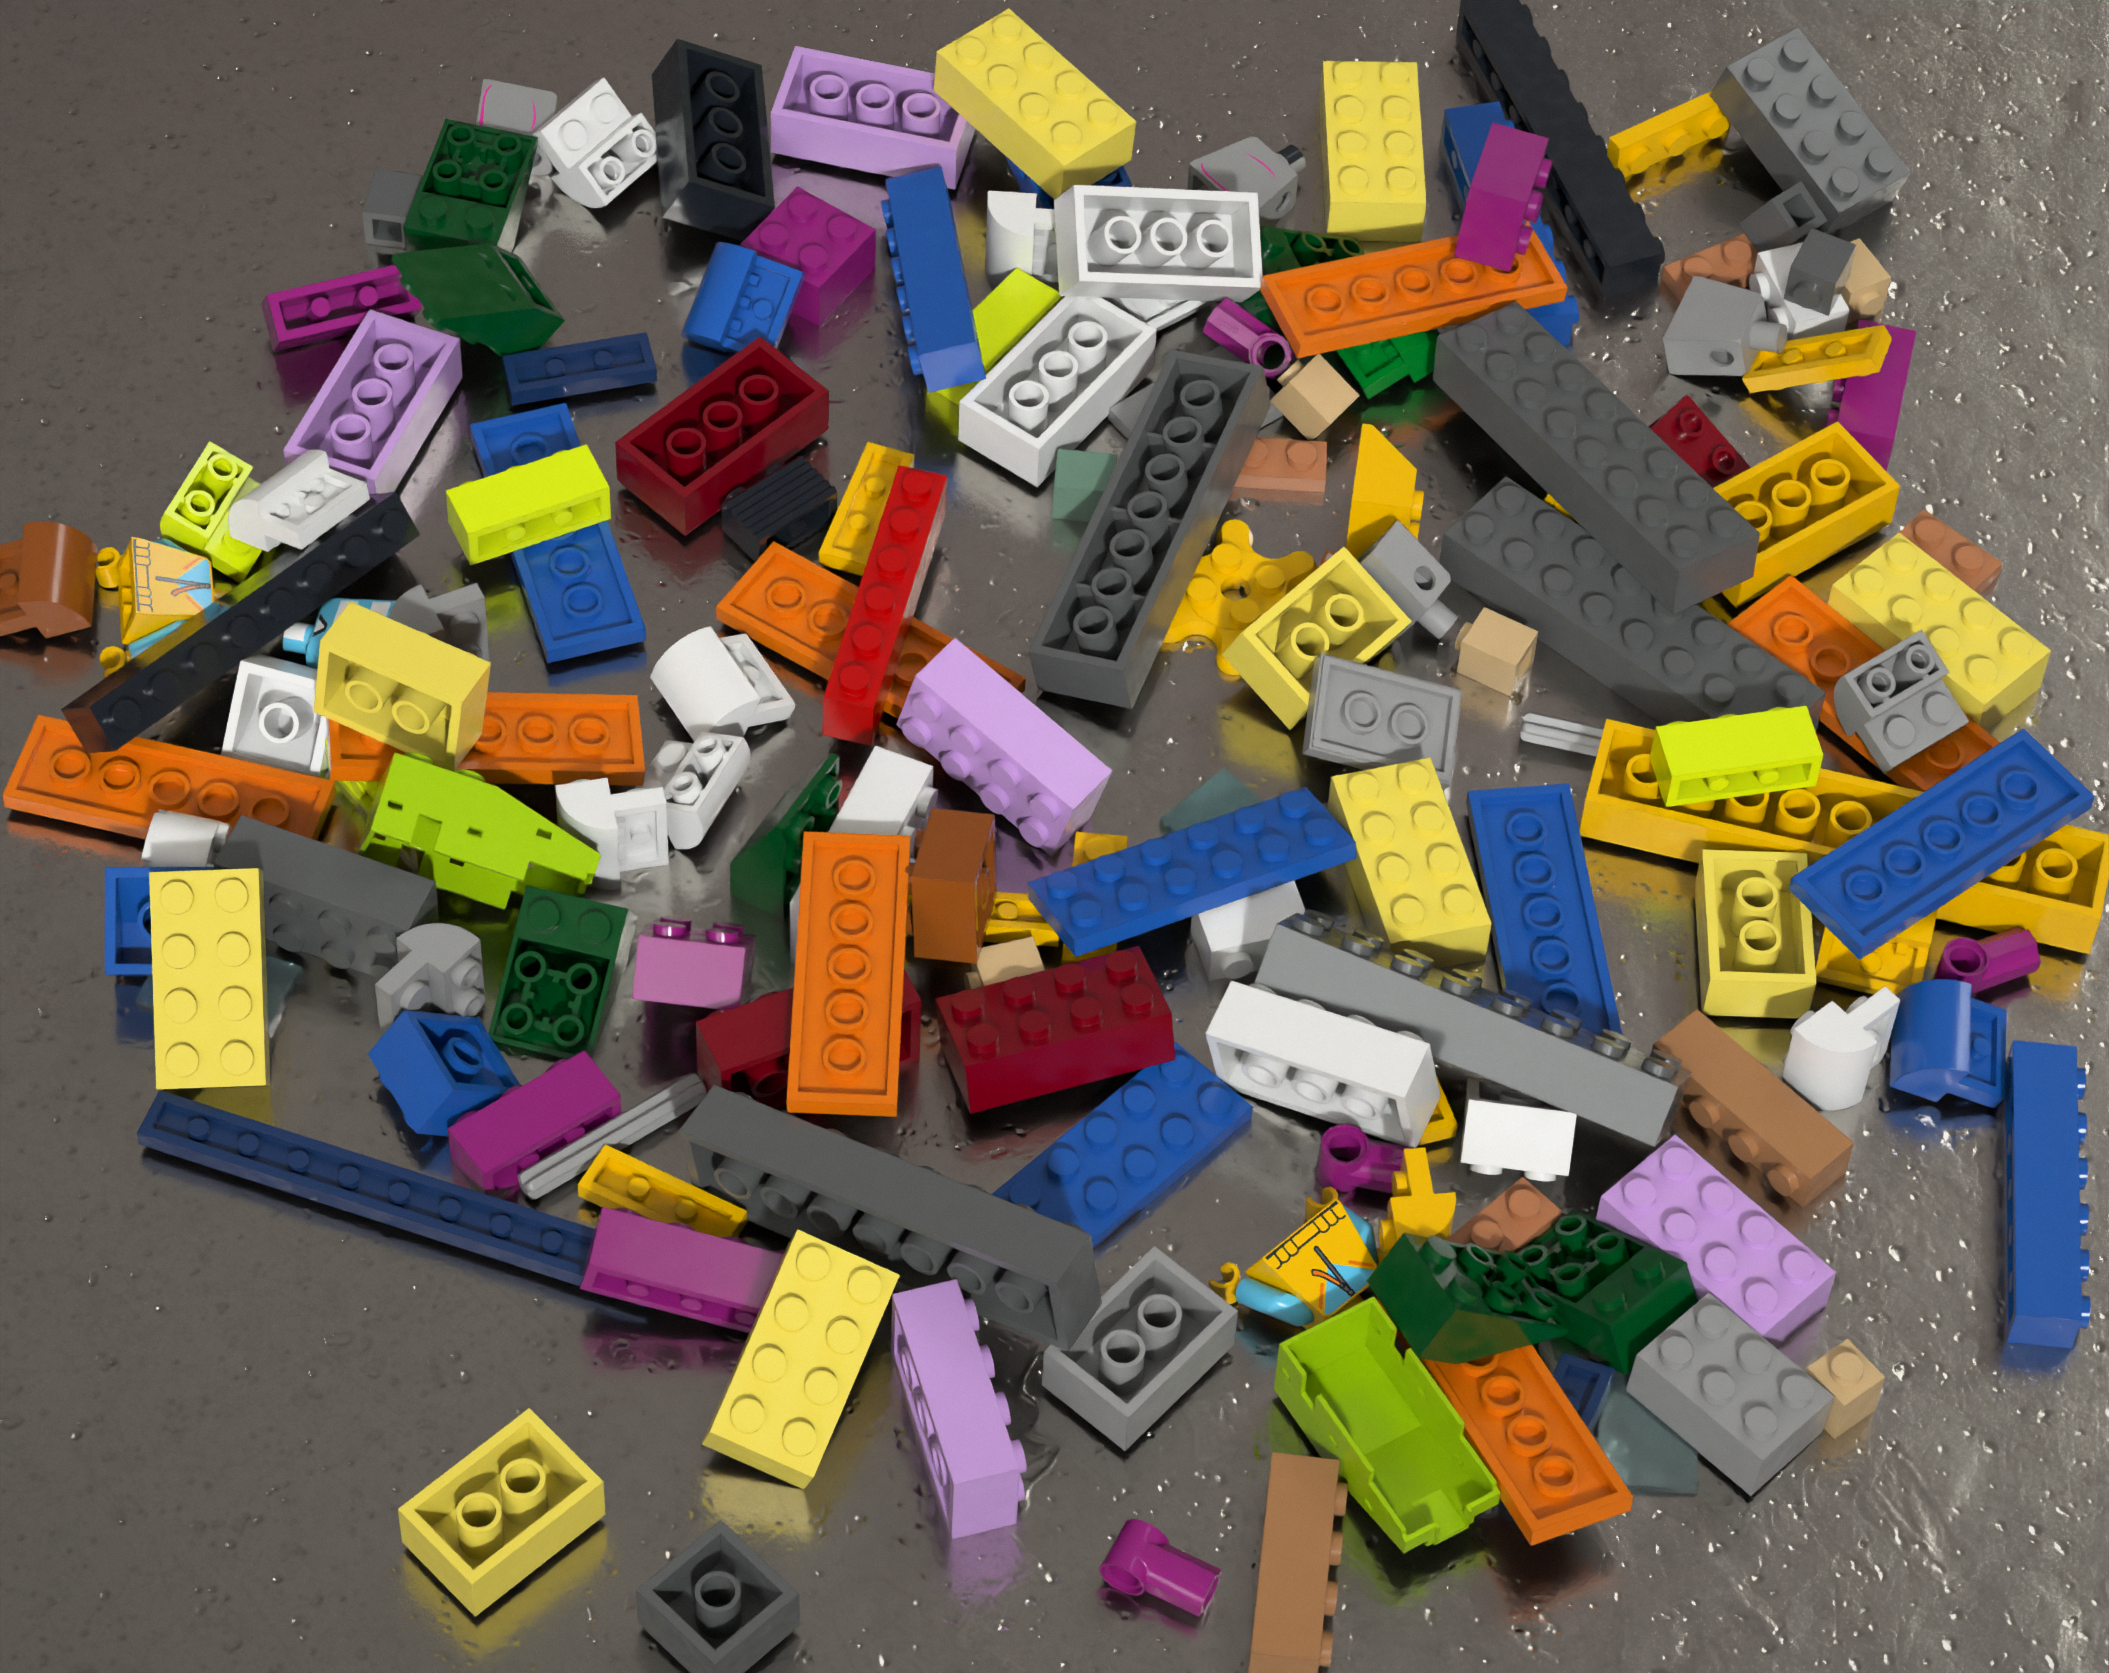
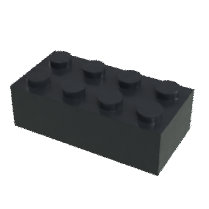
(712, 140)

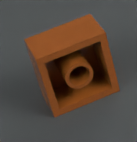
(952, 885)

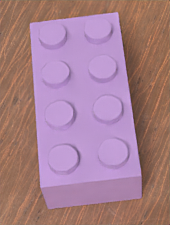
(866, 117)
(380, 401)
(1003, 747)
(1724, 1237)
(957, 1409)

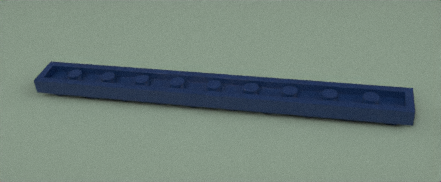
(367, 1187)

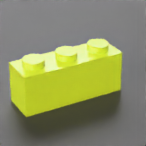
(1006, 319)
(528, 504)
(1736, 755)

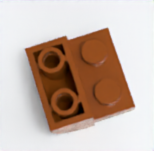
(47, 580)

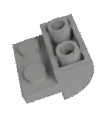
(450, 617)
(1899, 702)
(434, 973)

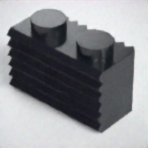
(779, 508)

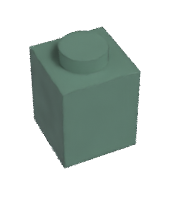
(1080, 483)

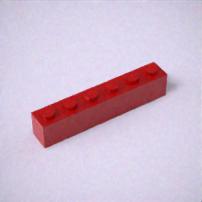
(884, 606)

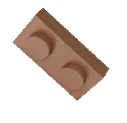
(1726, 262)
(1285, 465)
(1953, 551)
(1510, 1220)

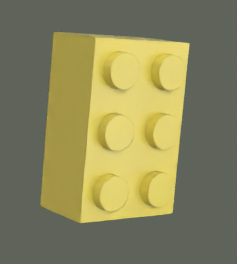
(1331, 613)
(401, 686)
(1753, 935)
(502, 1512)

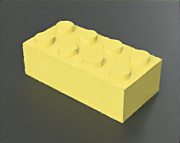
(1034, 105)
(1372, 151)
(1907, 591)
(1410, 863)
(209, 979)
(800, 1359)

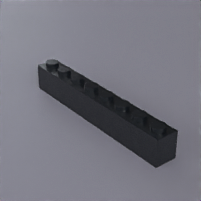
(1582, 181)
(238, 625)

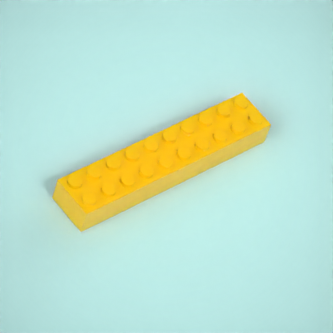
(2049, 889)

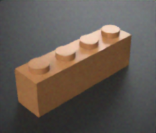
(1756, 1111)
(1295, 1565)

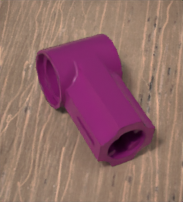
(1246, 336)
(1989, 959)
(1369, 1163)
(1147, 1562)

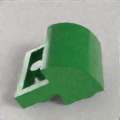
(1389, 360)

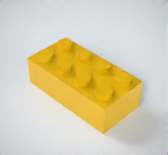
(1808, 506)

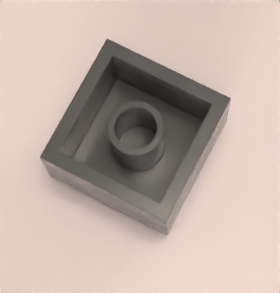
(718, 1605)

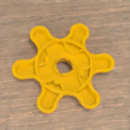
(1229, 567)

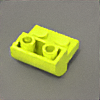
(201, 509)

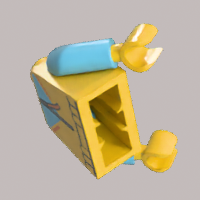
(157, 593)
(1312, 1270)

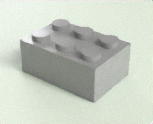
(1141, 1348)
(1730, 1393)

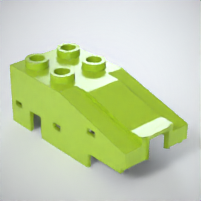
(474, 823)
(1385, 1425)

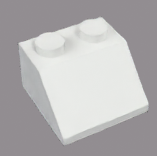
(275, 718)
(1515, 1132)

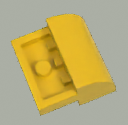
(1892, 965)
(1414, 1205)

